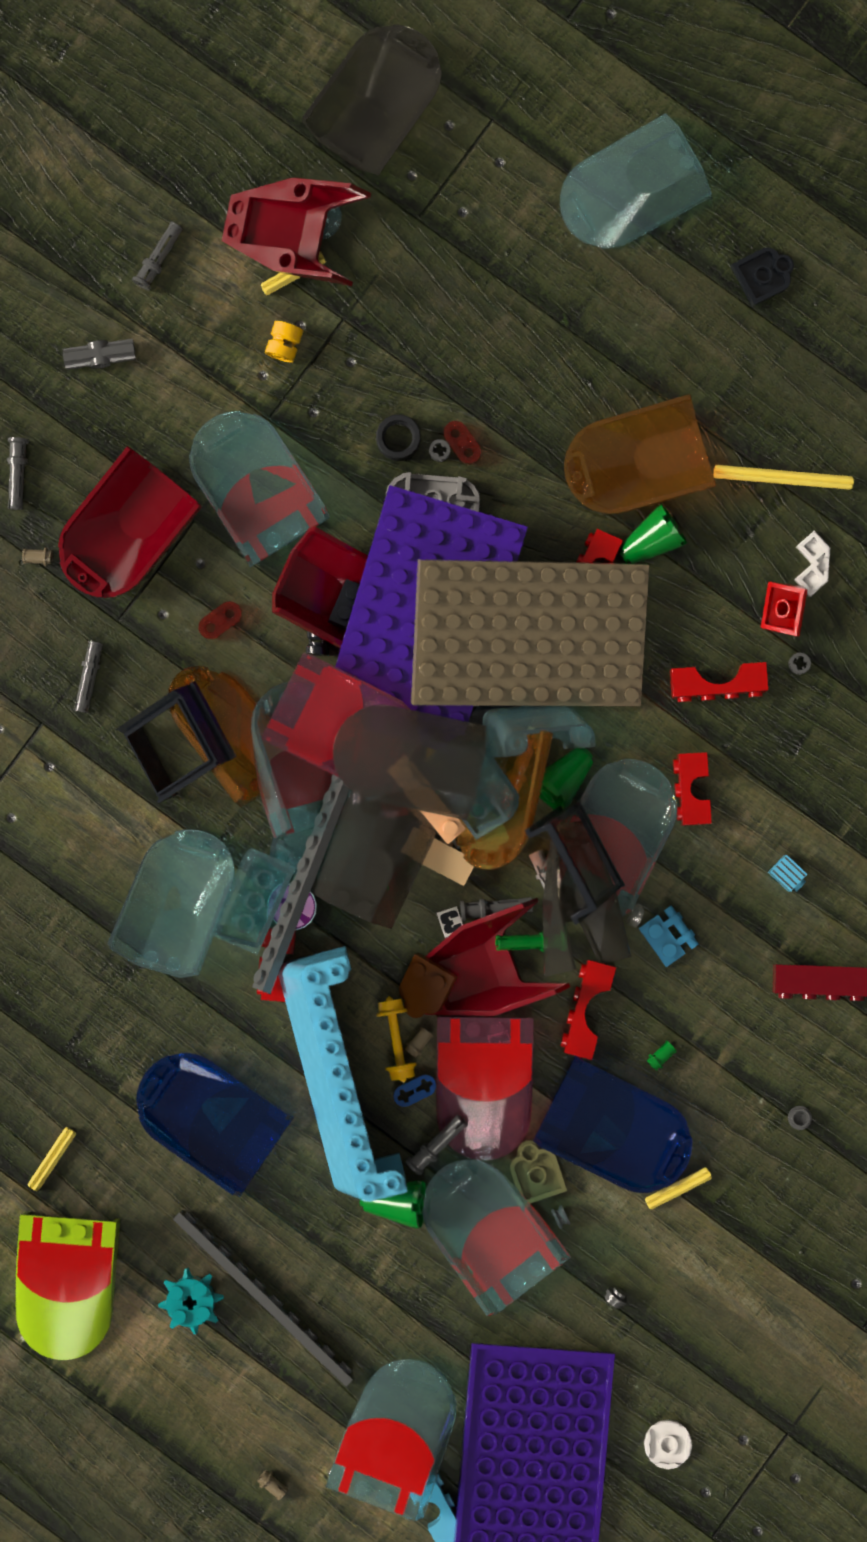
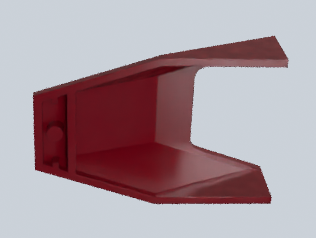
(487, 977)

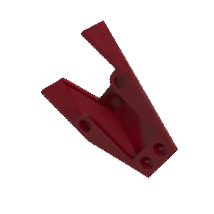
(286, 224)

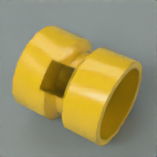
(284, 333)

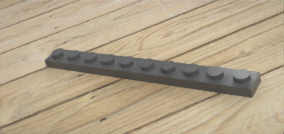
(301, 886)
(270, 1303)

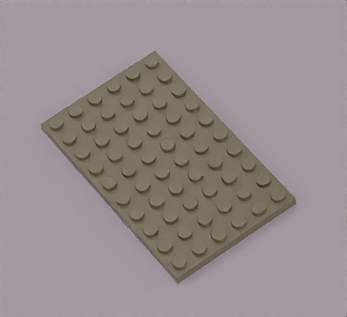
(529, 633)

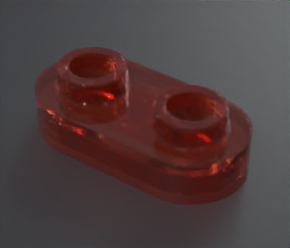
(462, 443)
(219, 619)

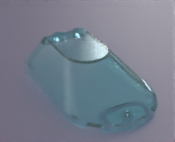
(633, 186)
(175, 904)

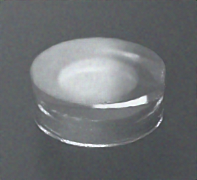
(635, 915)

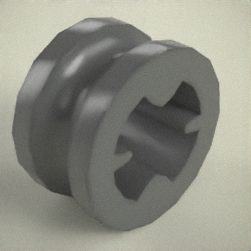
(435, 456)
(793, 667)
(560, 1217)

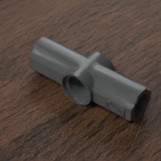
(99, 354)

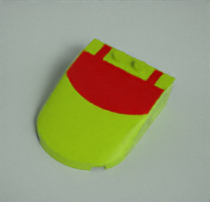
(65, 1283)

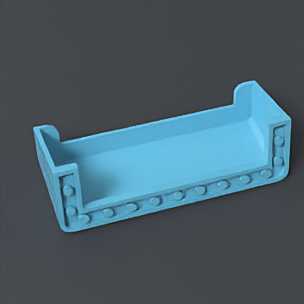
(330, 1079)

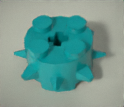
(199, 1290)

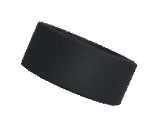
(380, 437)

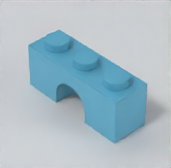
(444, 1526)

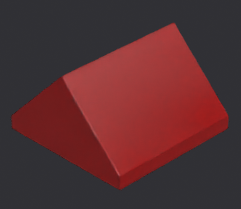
(784, 608)

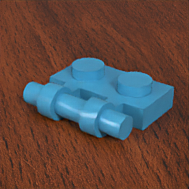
(662, 940)

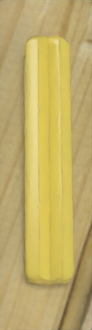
(282, 279)
(52, 1159)
(678, 1188)

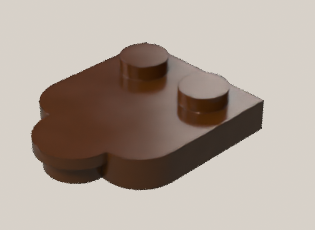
(425, 986)

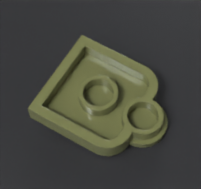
(536, 1172)

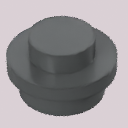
(799, 1117)
(616, 1297)

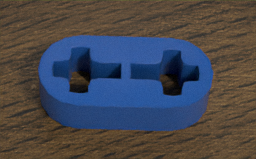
(417, 1096)

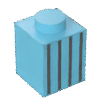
(788, 874)

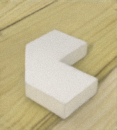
(818, 554)

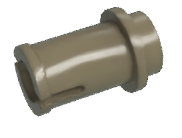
(37, 556)
(418, 1042)
(272, 1485)

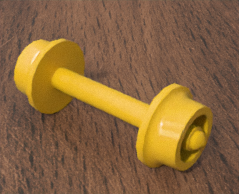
(401, 1070)

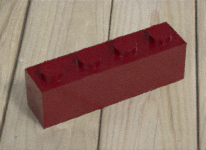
(820, 980)

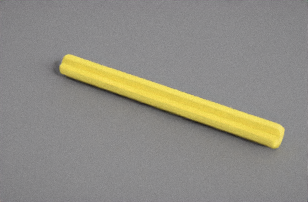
(783, 477)

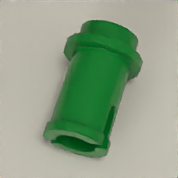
(661, 1055)

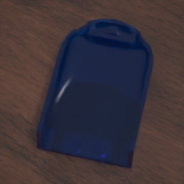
(209, 1118)
(615, 1130)

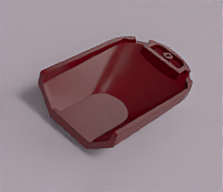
(123, 527)
(314, 581)

